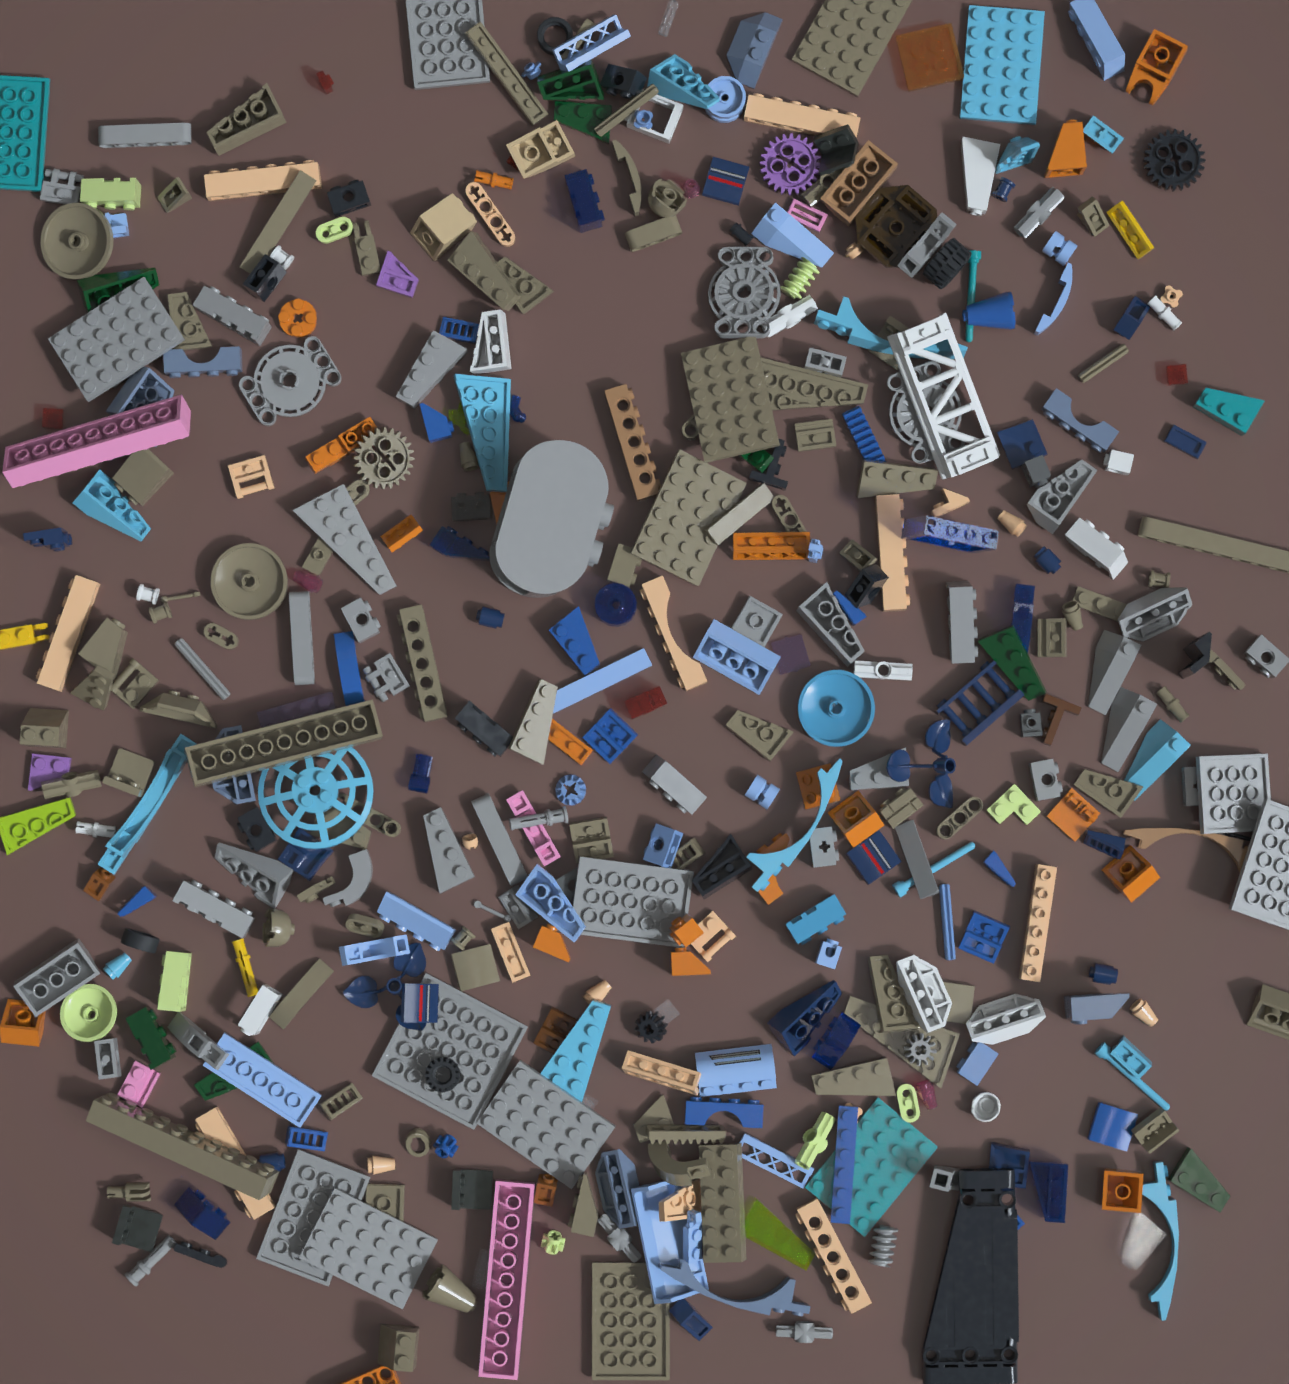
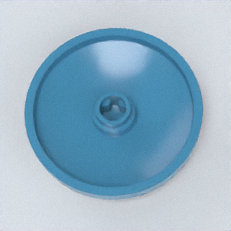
(836, 708)

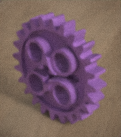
(800, 150)

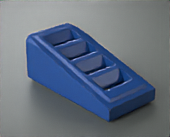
(473, 339)
(853, 614)
(995, 864)
(142, 897)
(289, 1136)

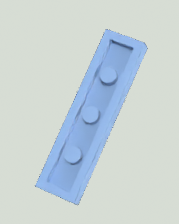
(595, 48)
(773, 1152)

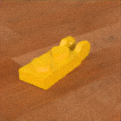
(21, 636)

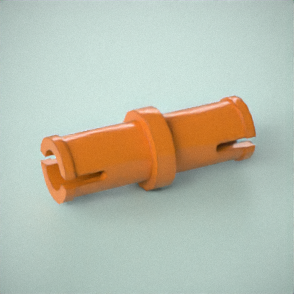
(493, 180)

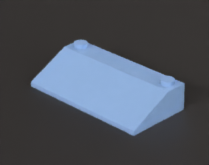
(663, 1243)

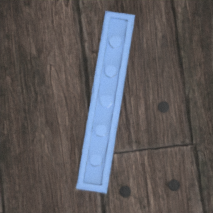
(601, 679)

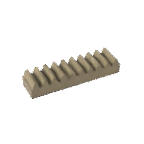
(685, 1132)

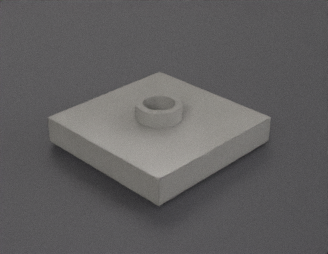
(757, 621)

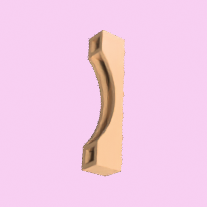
(689, 670)

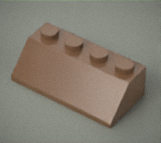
(858, 183)

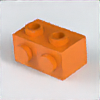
(685, 930)

